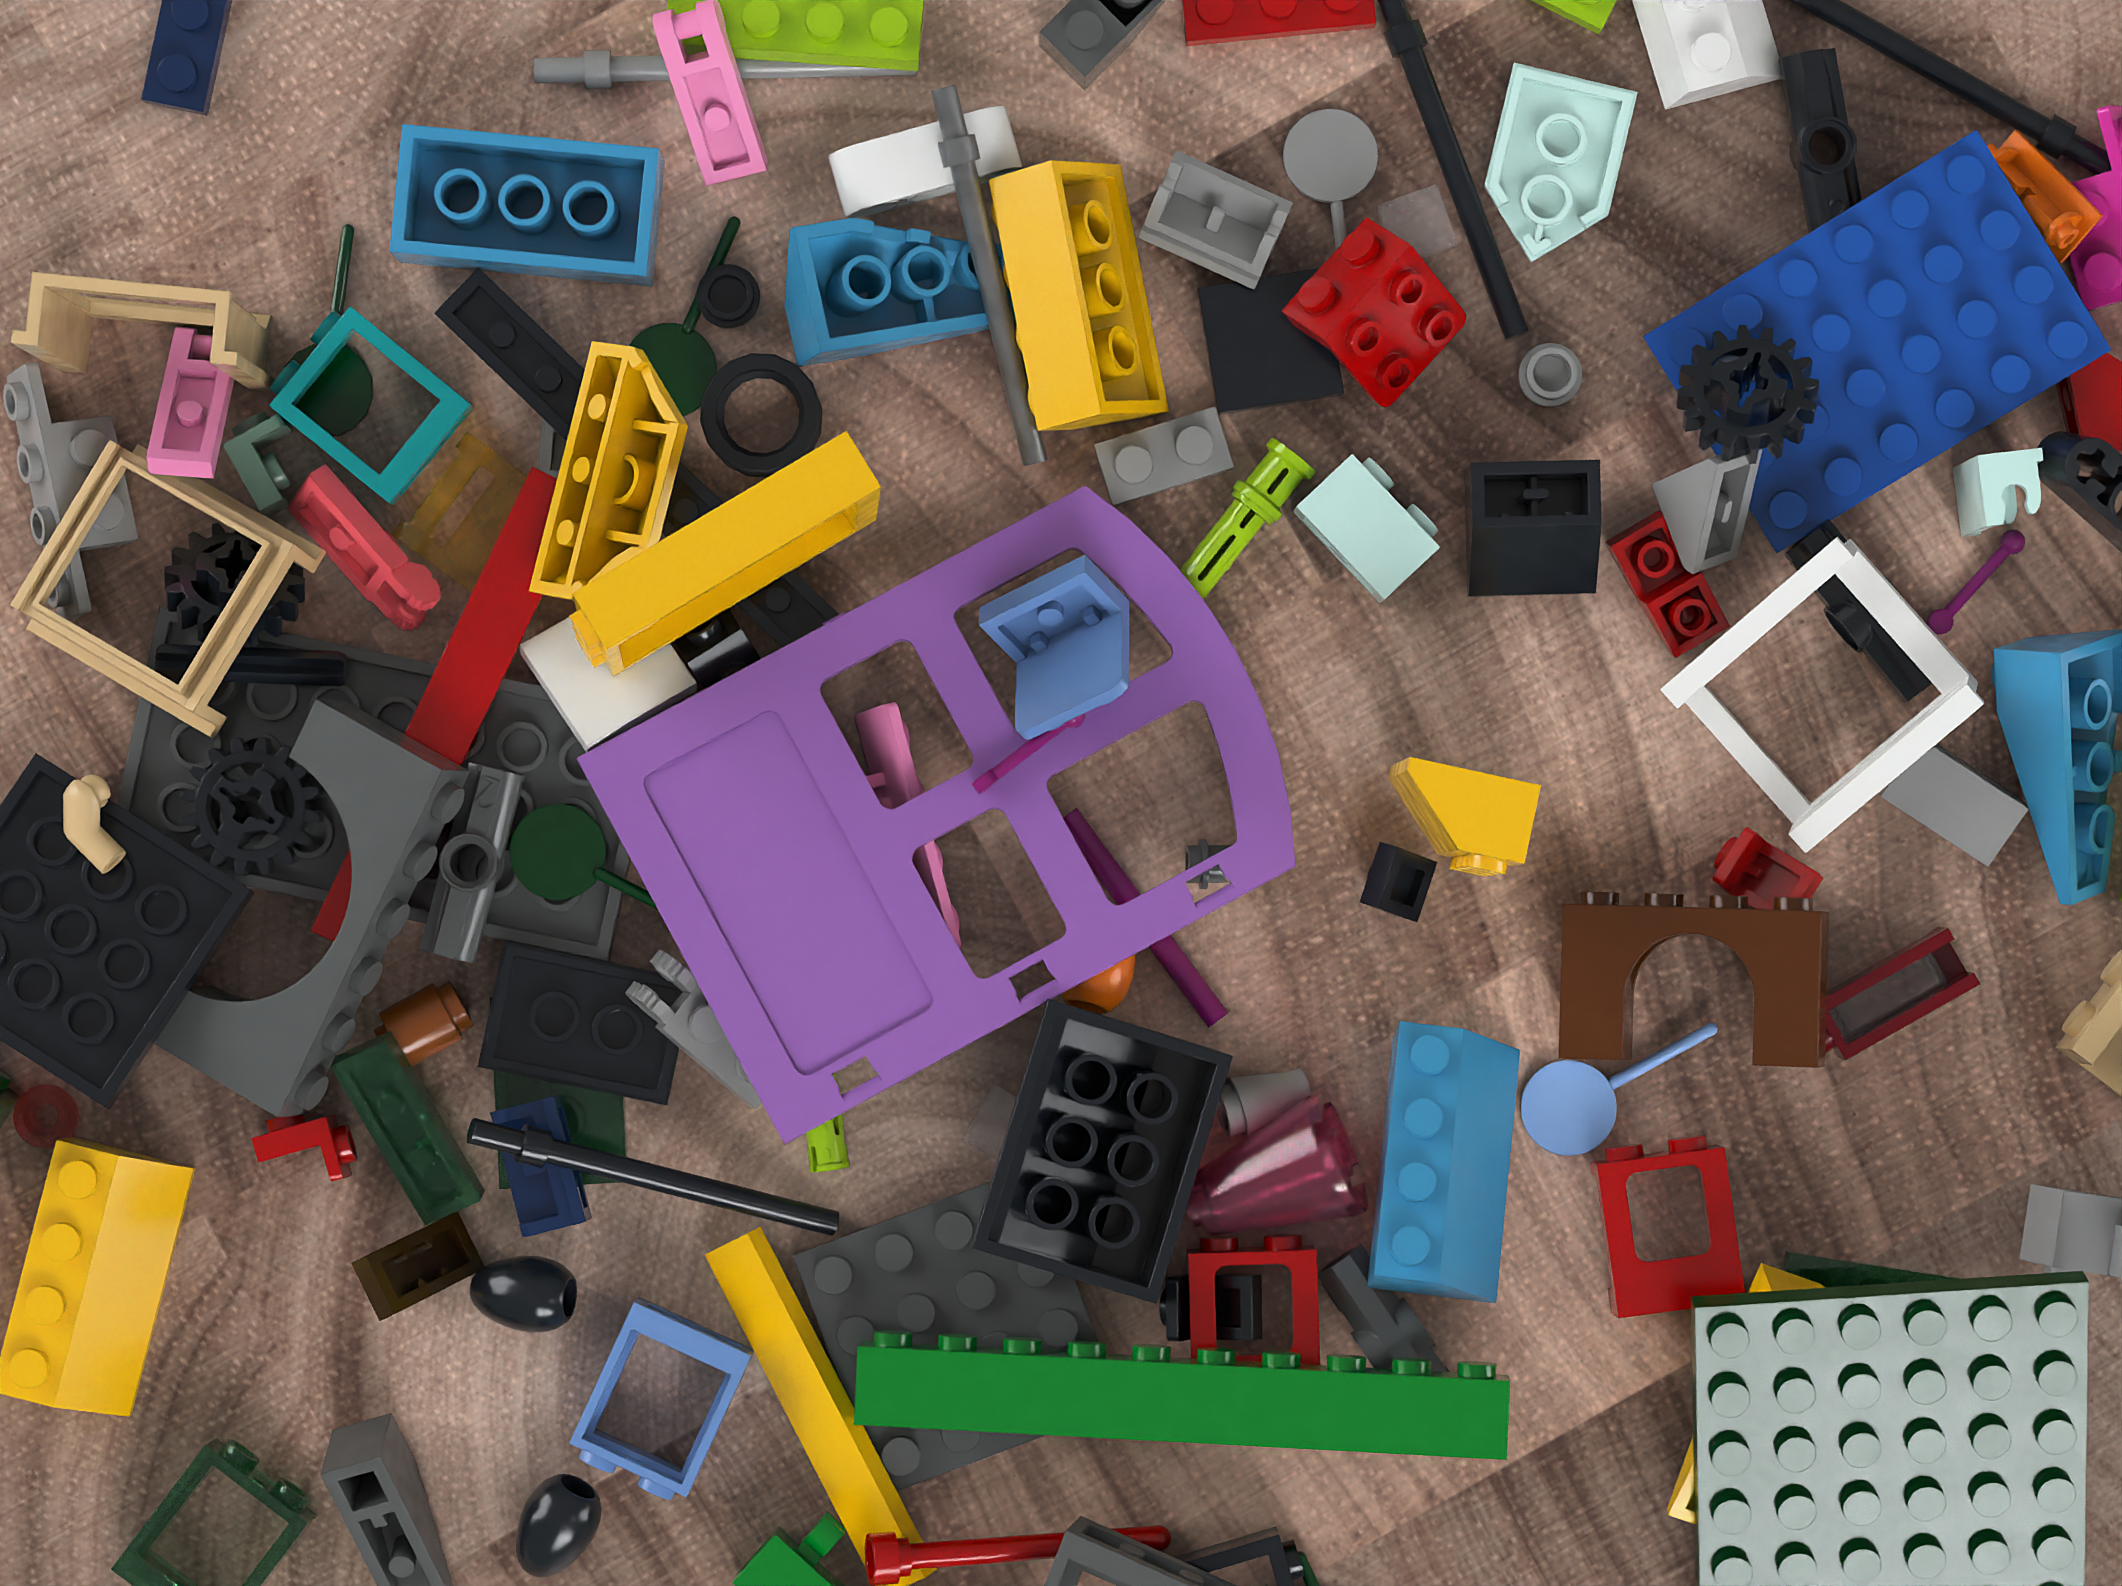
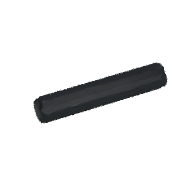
(262, 665)

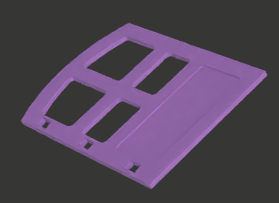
(805, 888)

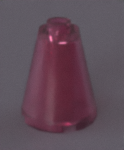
(1281, 1174)

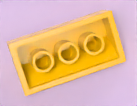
(1077, 294)
(1468, 813)
(93, 1278)

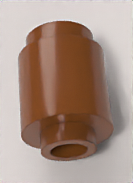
(426, 1021)

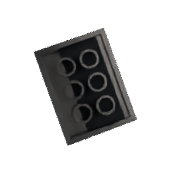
(1101, 1151)

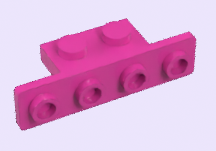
(2099, 255)

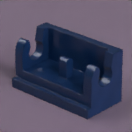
(547, 1195)

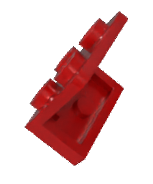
(1377, 311)

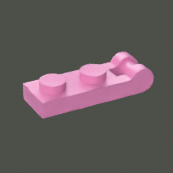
(711, 93)
(189, 410)

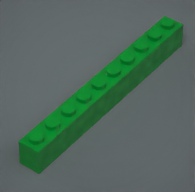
(1183, 1398)

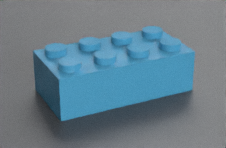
(527, 205)

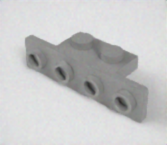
(56, 464)

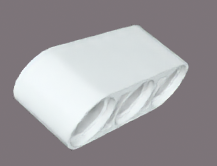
(909, 167)

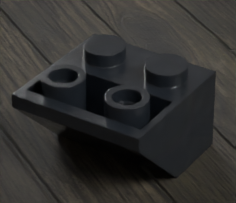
(1532, 527)

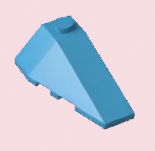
(877, 289)
(2059, 721)

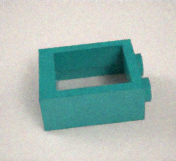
(420, 447)

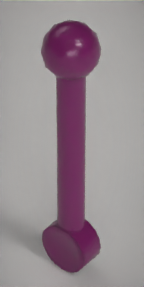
(1942, 620)
(993, 775)

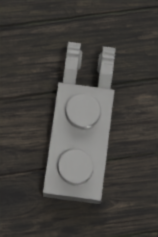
(694, 1027)

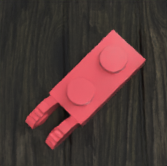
(364, 550)

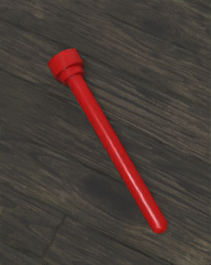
(893, 1557)

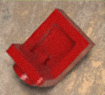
(1761, 871)
(295, 1134)

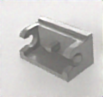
(1215, 220)
(1957, 803)

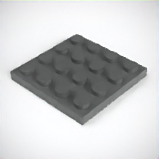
(928, 1281)

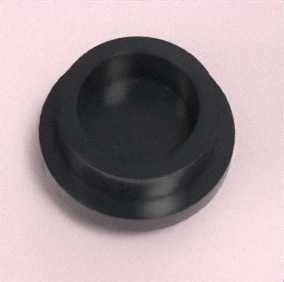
(728, 296)

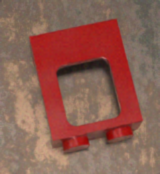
(1277, 1249)
(1668, 1283)

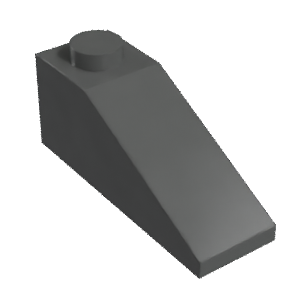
(384, 1503)

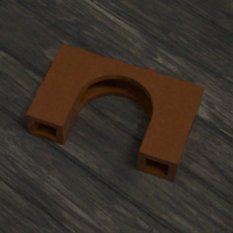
(1610, 942)

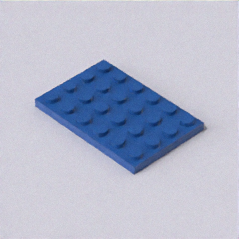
(1919, 322)

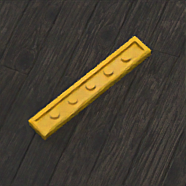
(811, 1393)

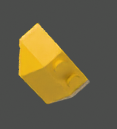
(612, 472)

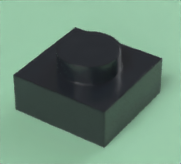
(1398, 882)

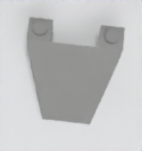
(2073, 1231)

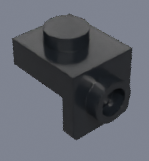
(717, 649)
(1236, 1304)

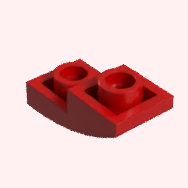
(1671, 597)

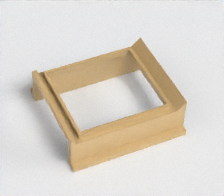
(62, 322)
(191, 696)

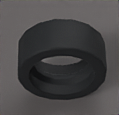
(763, 367)

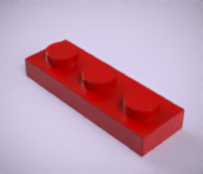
(1263, 19)

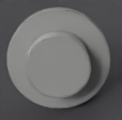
(1550, 375)

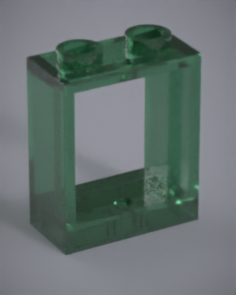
(144, 1567)

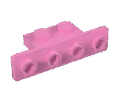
(895, 782)

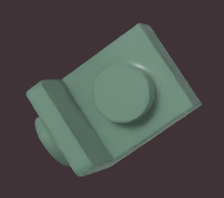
(261, 474)

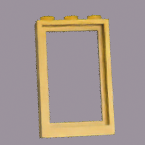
(725, 555)

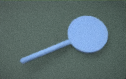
(1573, 1105)

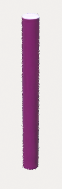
(1165, 950)

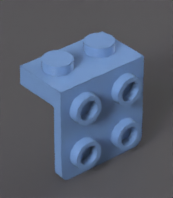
(1066, 643)

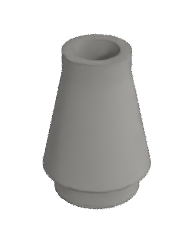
(1257, 1099)

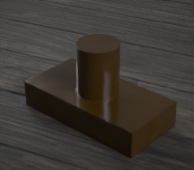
(418, 1266)

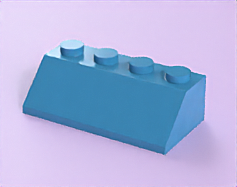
(1444, 1163)

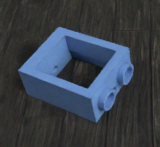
(690, 1338)

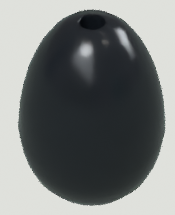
(525, 1293)
(557, 1524)

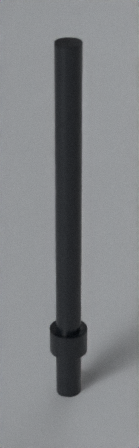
(1407, 41)
(2052, 135)
(536, 1147)

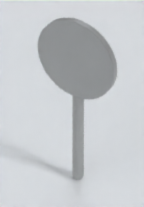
(1331, 160)

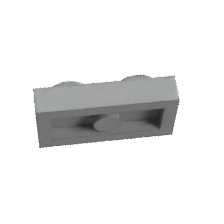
(1163, 456)

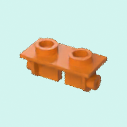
(2048, 196)

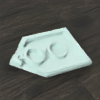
(1556, 155)

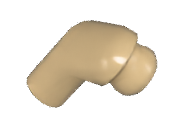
(82, 822)

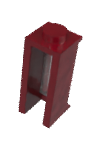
(1894, 993)

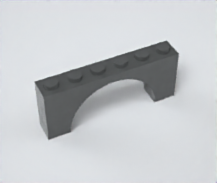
(393, 809)

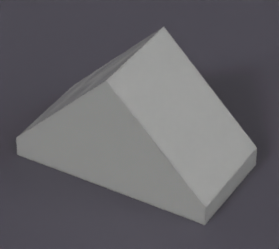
(1708, 509)

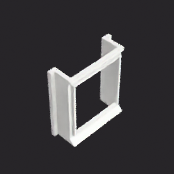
(1888, 760)

